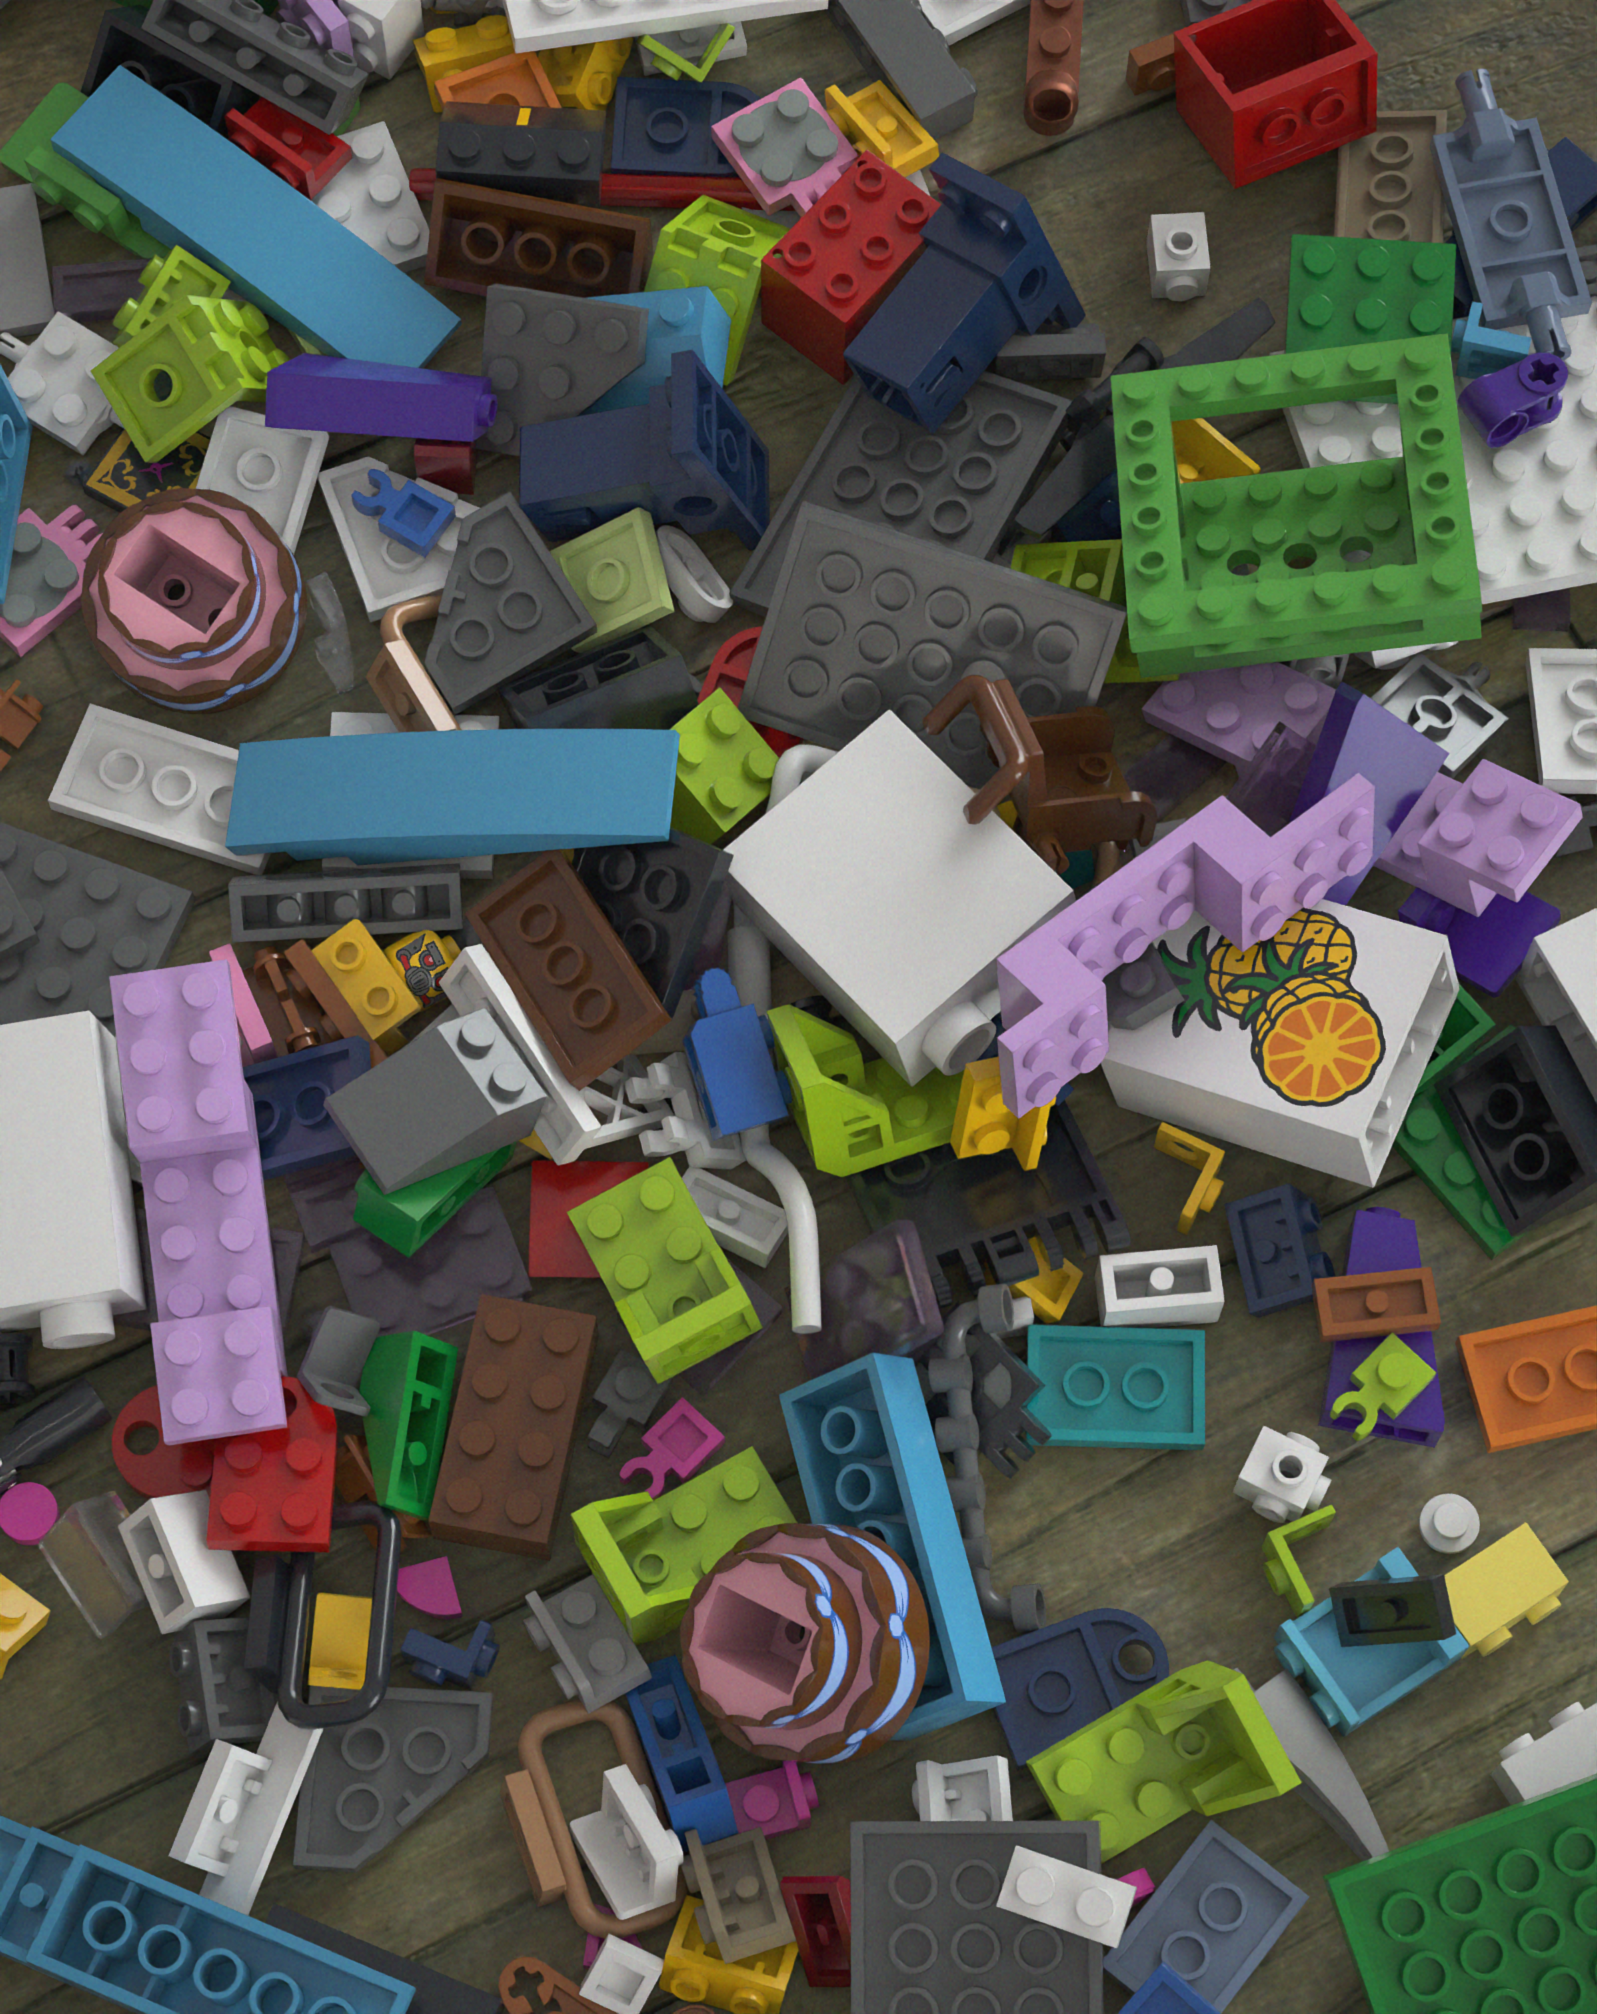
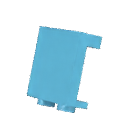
(1360, 1680)

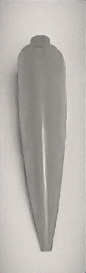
(1320, 1765)

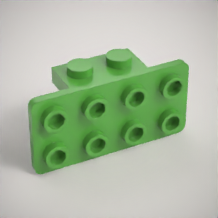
(60, 182)

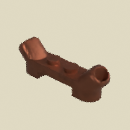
(1053, 65)

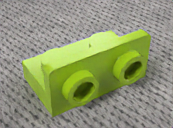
(165, 284)

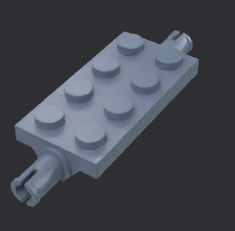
(1509, 220)

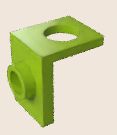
(675, 65)
(1281, 1567)

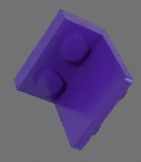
(1487, 947)

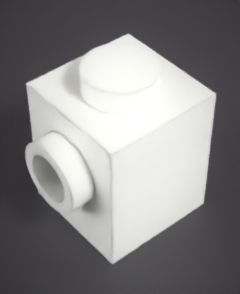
(1178, 255)

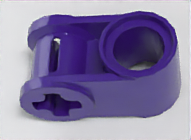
(1515, 398)

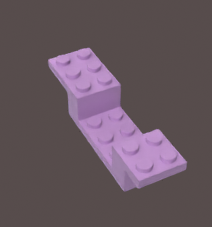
(1457, 837)
(1208, 864)
(204, 1203)

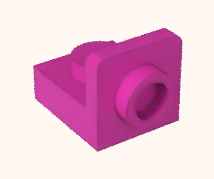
(774, 1801)

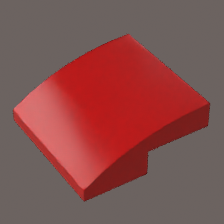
(555, 1190)

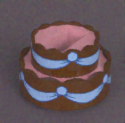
(229, 570)
(850, 1674)

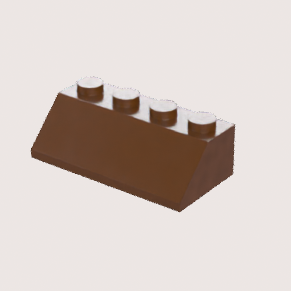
(533, 244)

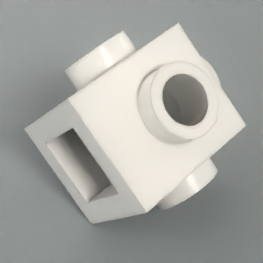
(1283, 1476)

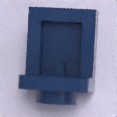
(439, 1661)

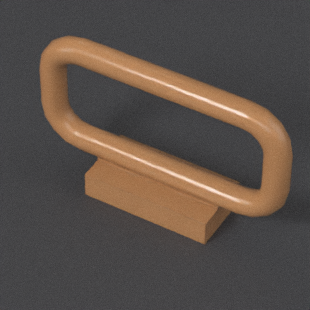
(401, 678)
(542, 1830)

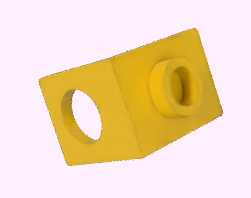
(1206, 1158)
(339, 1641)

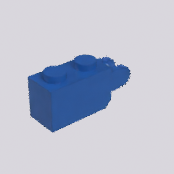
(733, 1060)

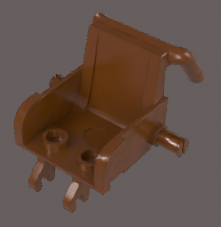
(1052, 769)

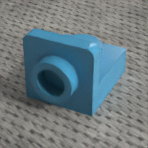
(1485, 349)

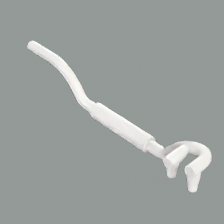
(752, 978)

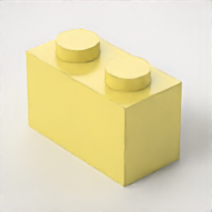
(1503, 1587)

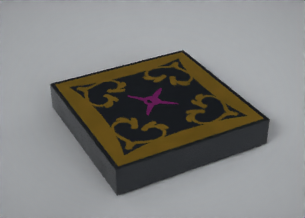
(125, 478)

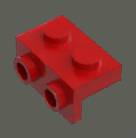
(288, 146)

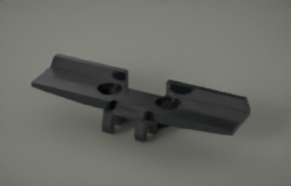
(1091, 419)

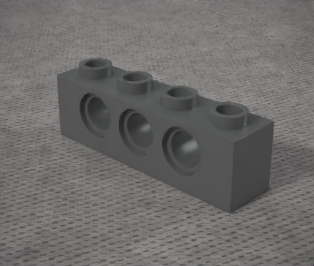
(328, 900)

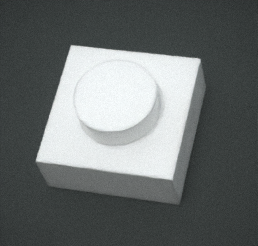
(621, 1976)

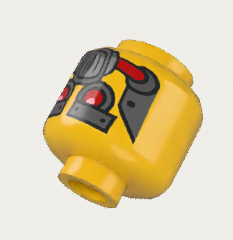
(422, 962)

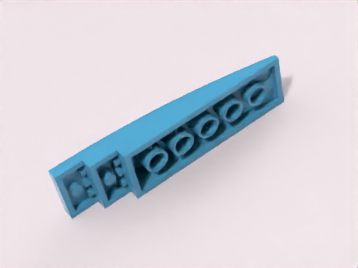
(251, 227)
(452, 793)
(162, 1944)

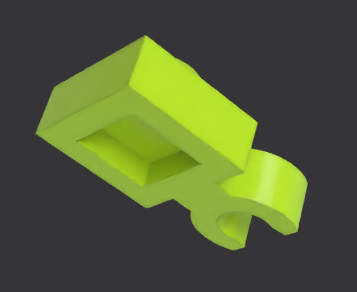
(1386, 1382)

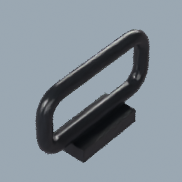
(282, 1615)

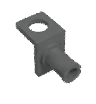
(337, 1357)

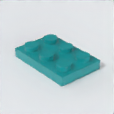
(1119, 1386)

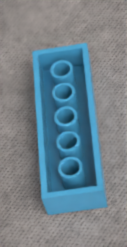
(877, 1468)

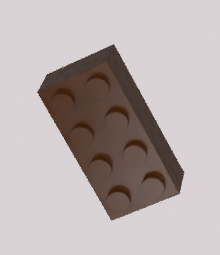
(514, 1427)

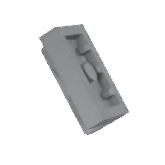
(588, 1642)

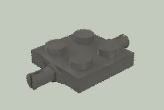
(1444, 708)

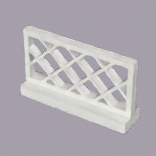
(565, 1119)

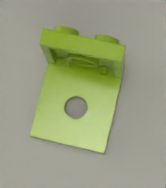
(721, 250)
(214, 357)

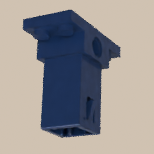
(961, 299)
(677, 458)

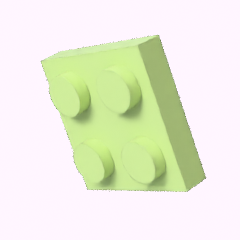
(617, 576)

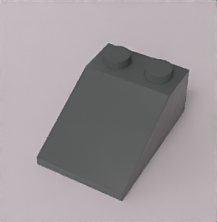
(438, 1102)

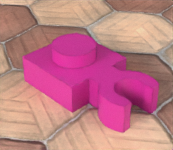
(677, 1445)

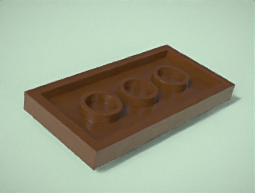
(567, 967)

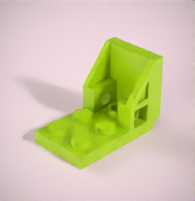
(854, 1110)
(664, 1270)
(658, 1550)
(1167, 1751)

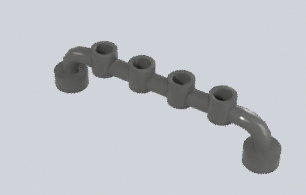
(960, 1435)

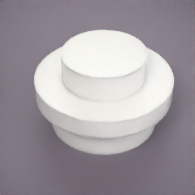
(1449, 1523)

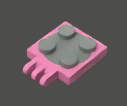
(785, 148)
(45, 575)

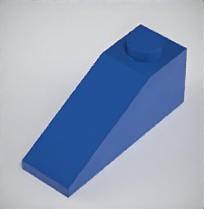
(680, 1755)

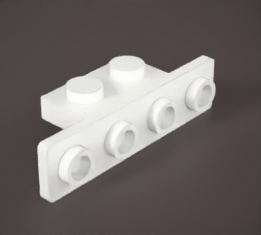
(243, 1810)

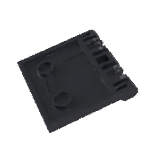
(995, 1206)

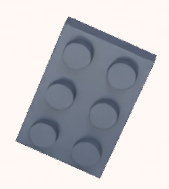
(1208, 1920)

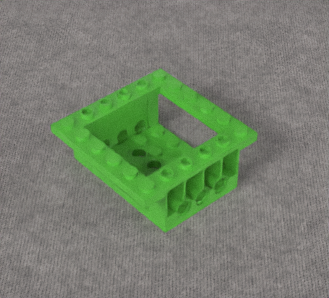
(1190, 536)

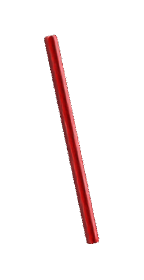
(639, 190)

